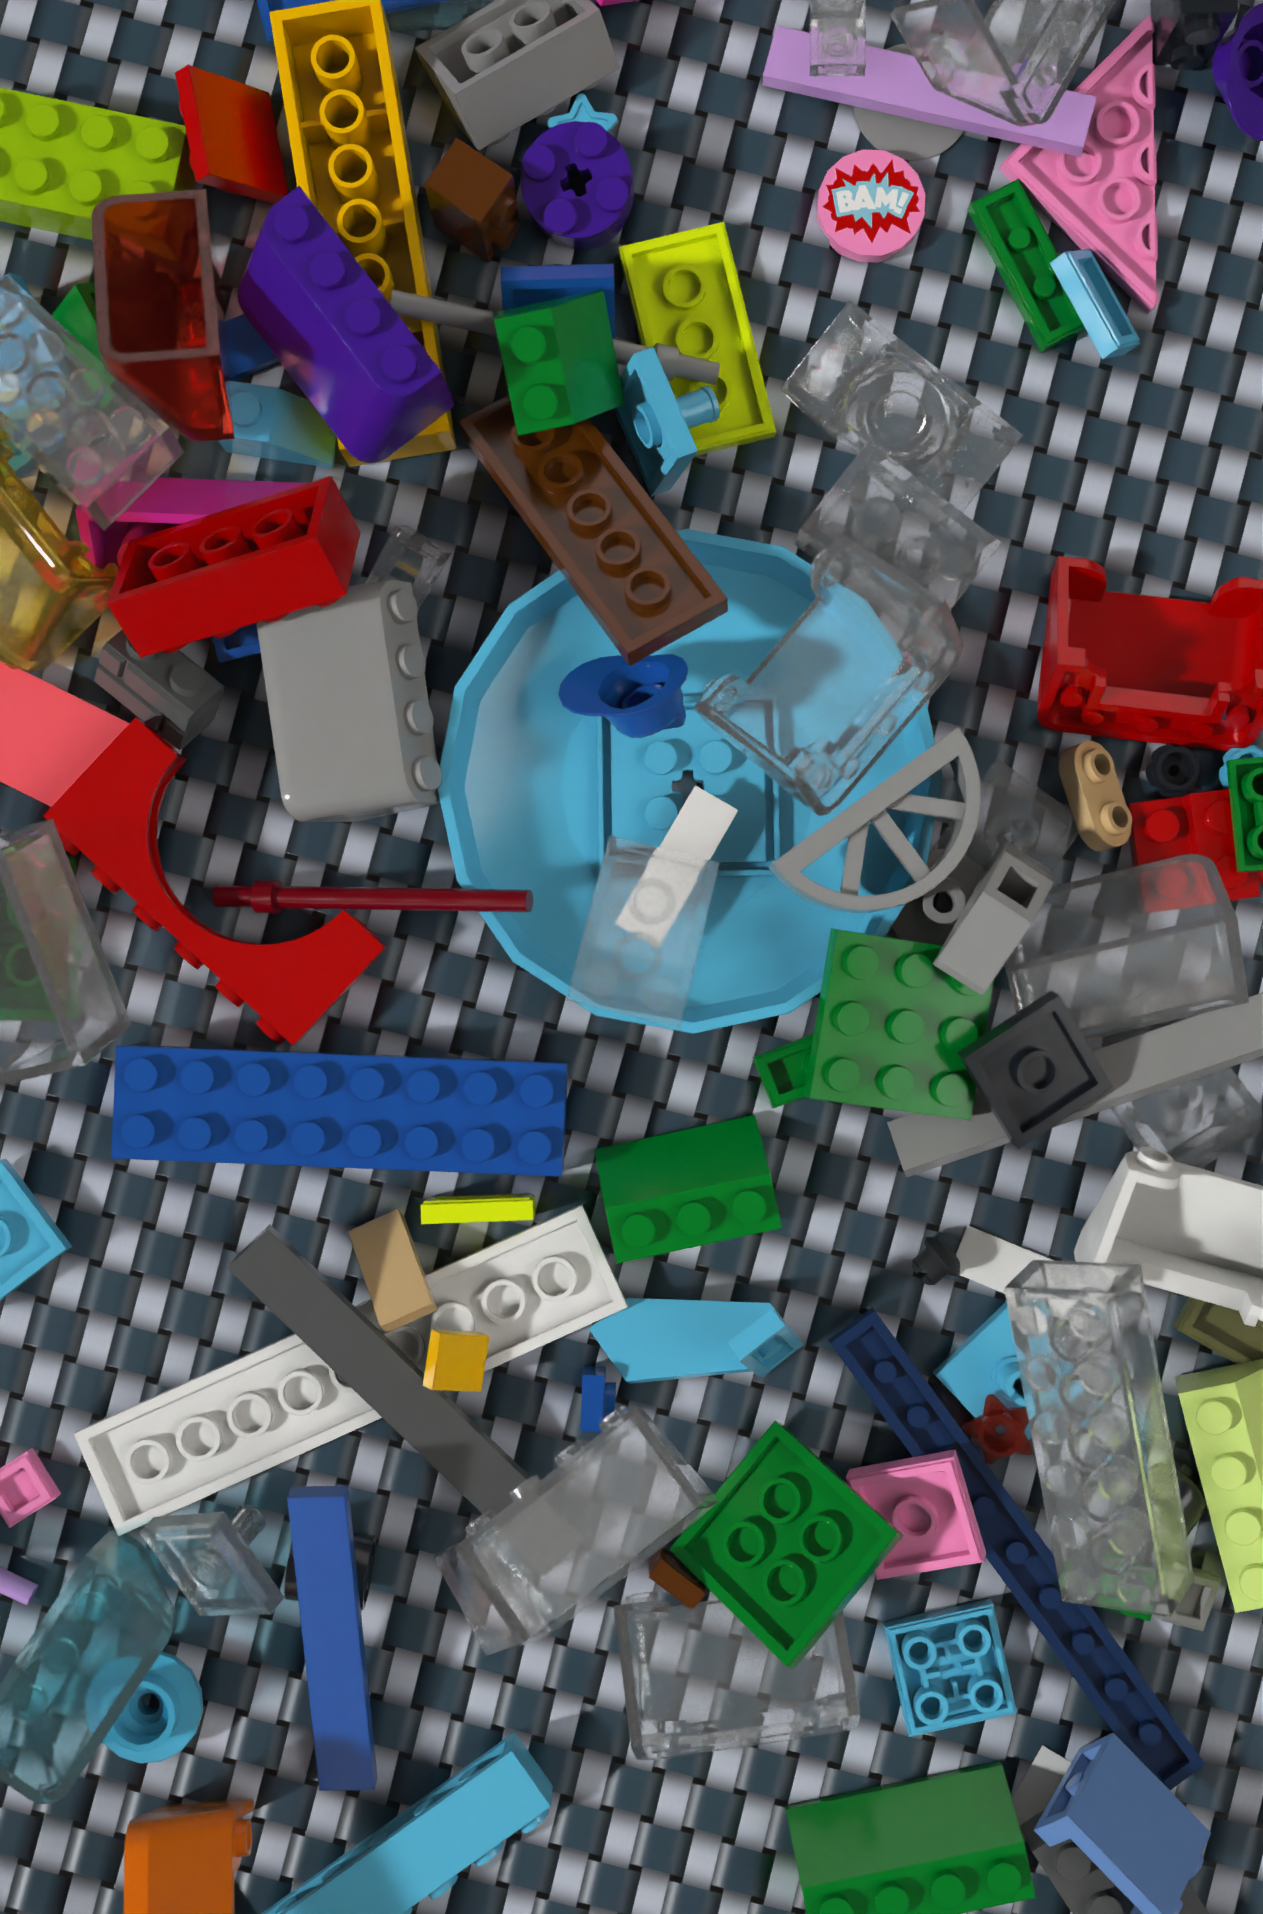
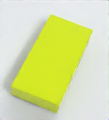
(478, 1208)

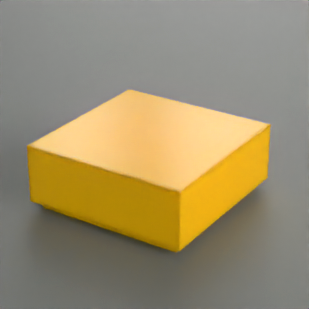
(456, 1360)

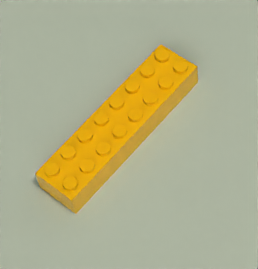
(356, 158)

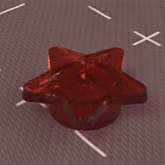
(996, 1444)

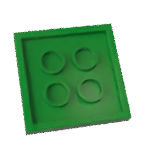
(893, 1028)
(786, 1544)

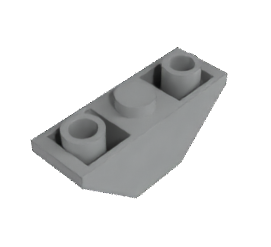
(995, 918)

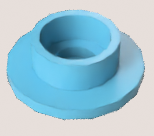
(160, 1732)

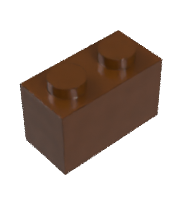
(473, 201)

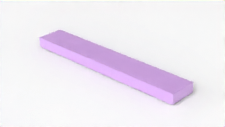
(900, 88)

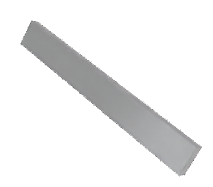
(1133, 1067)

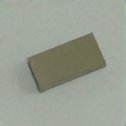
(1221, 1330)

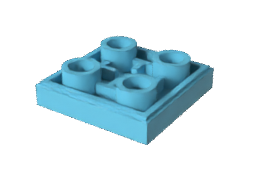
(949, 1667)

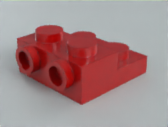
(1191, 825)

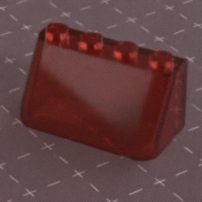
(164, 308)

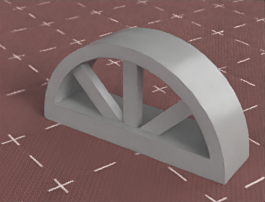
(871, 807)

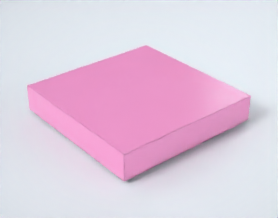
(929, 1506)

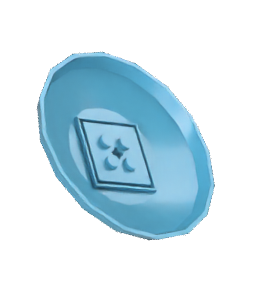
(543, 789)

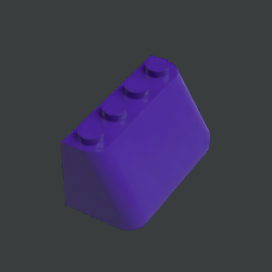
(338, 334)

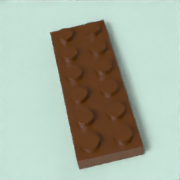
(598, 529)

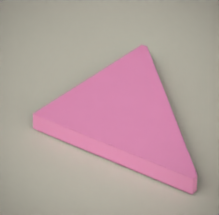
(1109, 191)

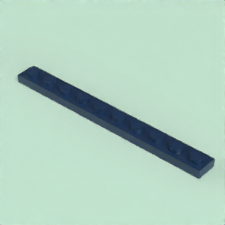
(1019, 1553)

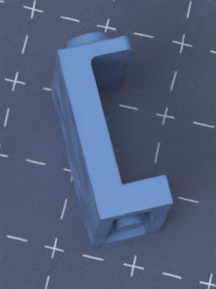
(1126, 1825)

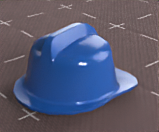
(633, 697)

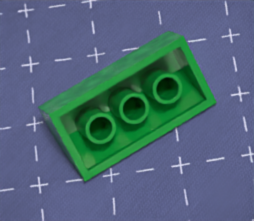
(913, 1846)

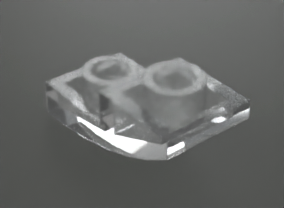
(837, 37)

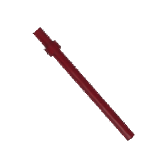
(272, 897)

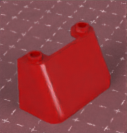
(1151, 662)

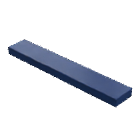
(332, 1636)

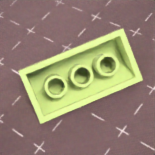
(1227, 1441)

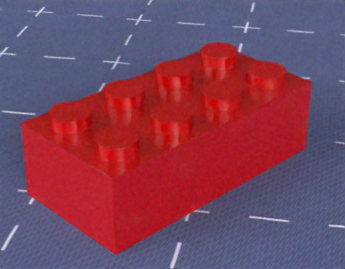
(236, 568)

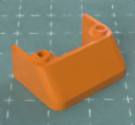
(186, 1857)

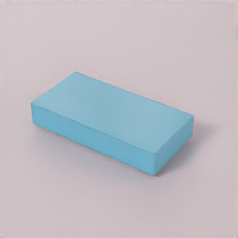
(1095, 303)

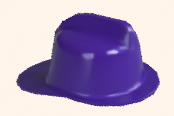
(1239, 72)

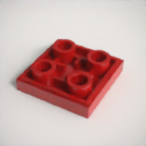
(231, 135)

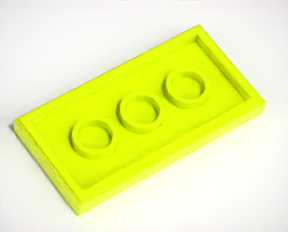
(691, 299)

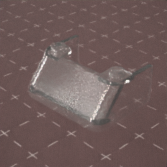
(1008, 62)

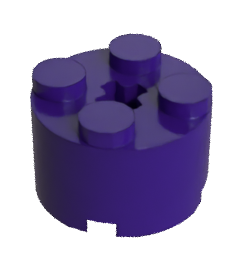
(569, 153)

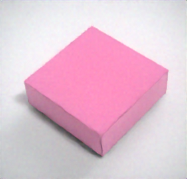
(25, 1487)

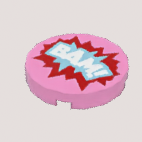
(870, 205)

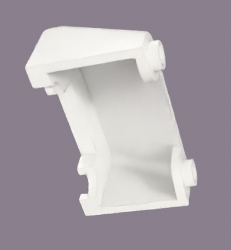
(1184, 1227)

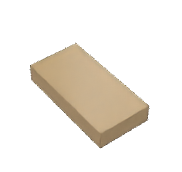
(392, 1271)

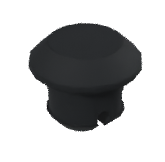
(938, 1261)

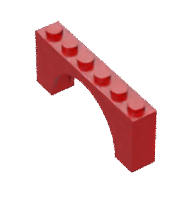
(114, 822)

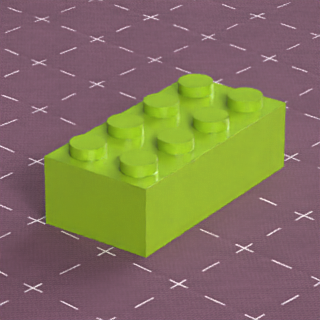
(72, 156)

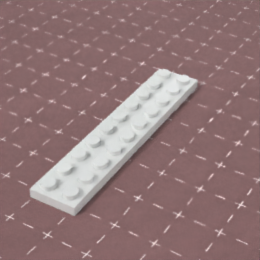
(292, 1401)

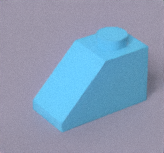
(278, 427)

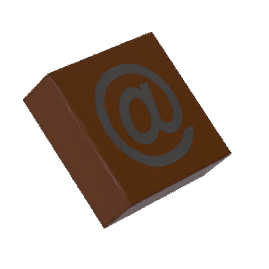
(675, 1578)

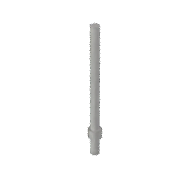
(483, 322)

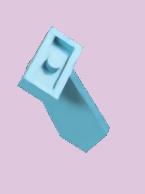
(694, 1338)

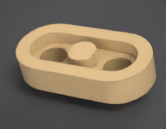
(1095, 796)

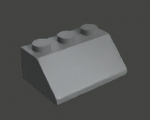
(517, 63)

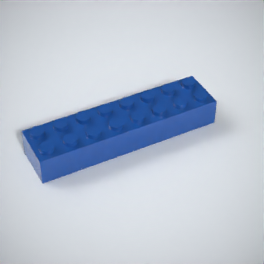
(339, 1110)

